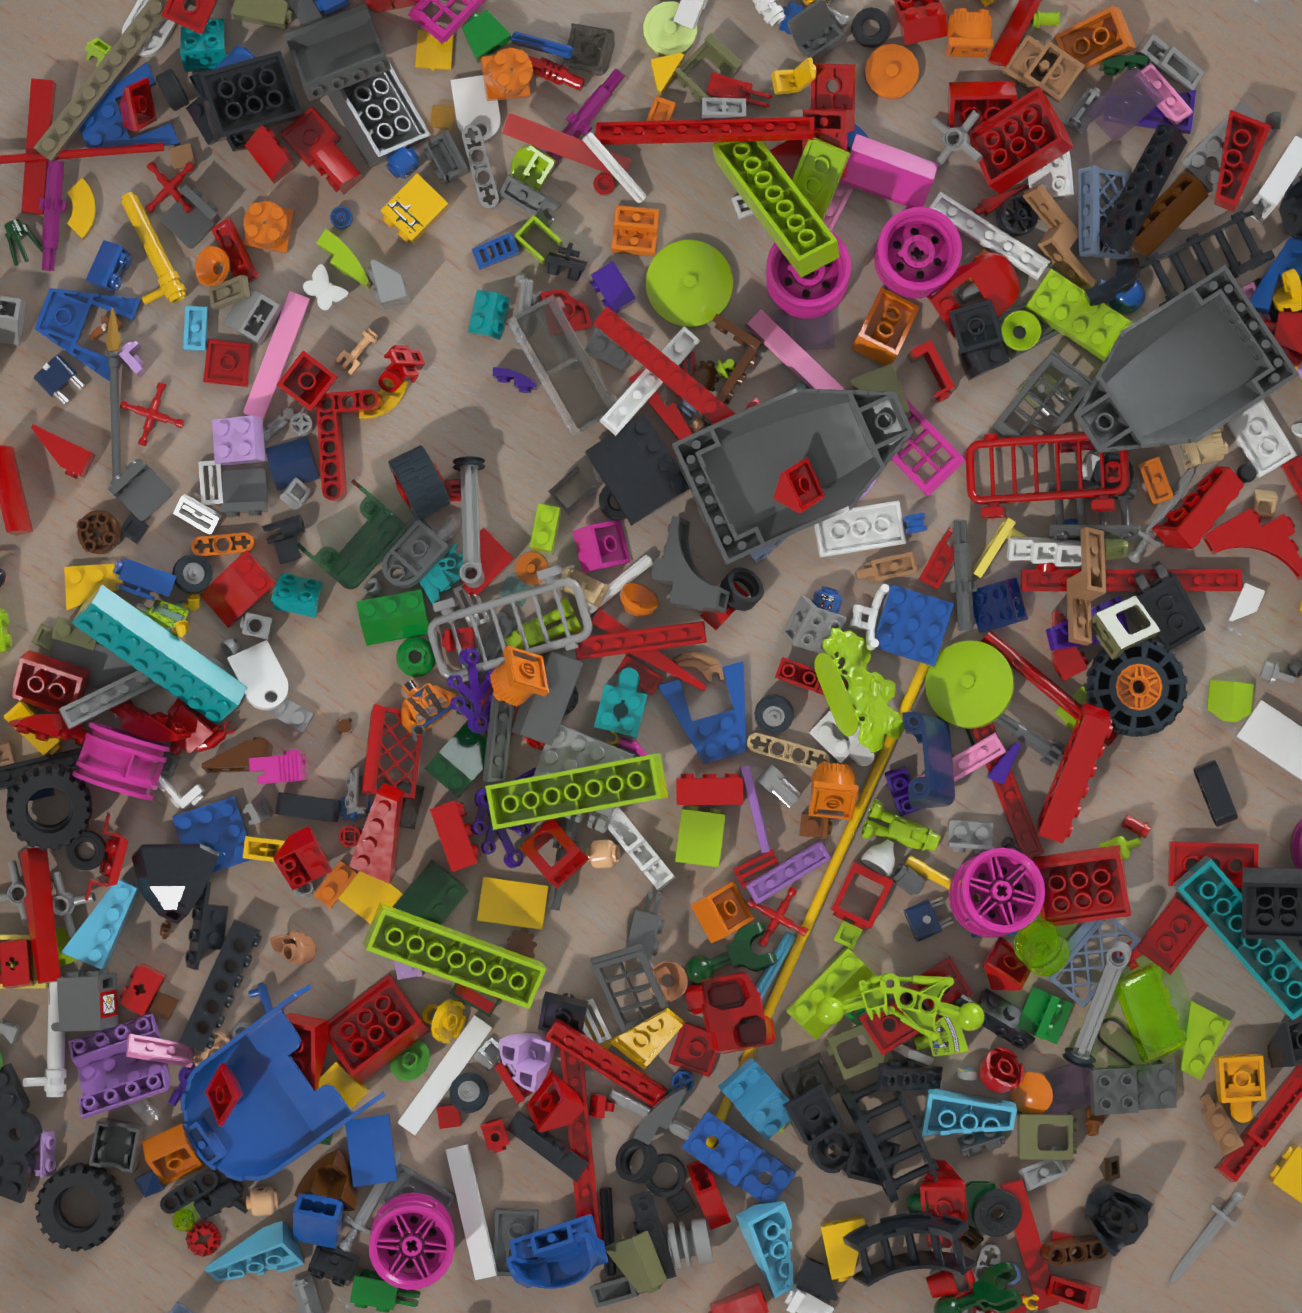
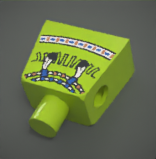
(949, 1041)

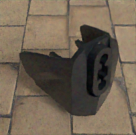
(1292, 205)
(1114, 1231)

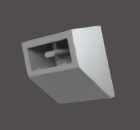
(391, 287)
(254, 316)
(11, 320)

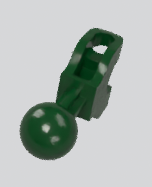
(738, 953)
(974, 1190)
(987, 1293)

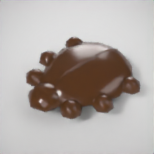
(706, 374)
(522, 943)

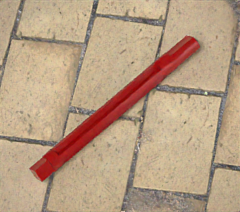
(1038, 679)

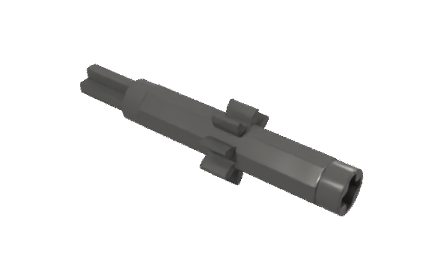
(963, 581)
(1051, 751)
(570, 828)

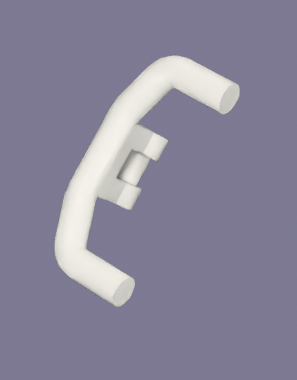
(872, 613)

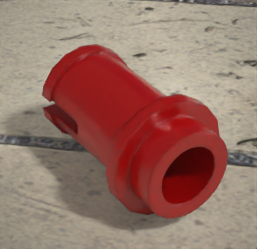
(1136, 826)

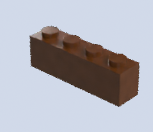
(1169, 212)

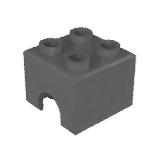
(117, 1144)

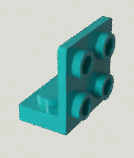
(205, 50)

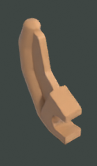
(704, 663)

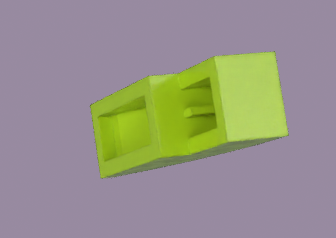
(343, 258)

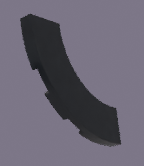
(1122, 281)

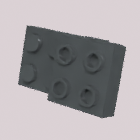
(1132, 1088)

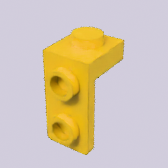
(794, 80)

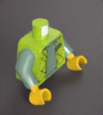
(172, 616)

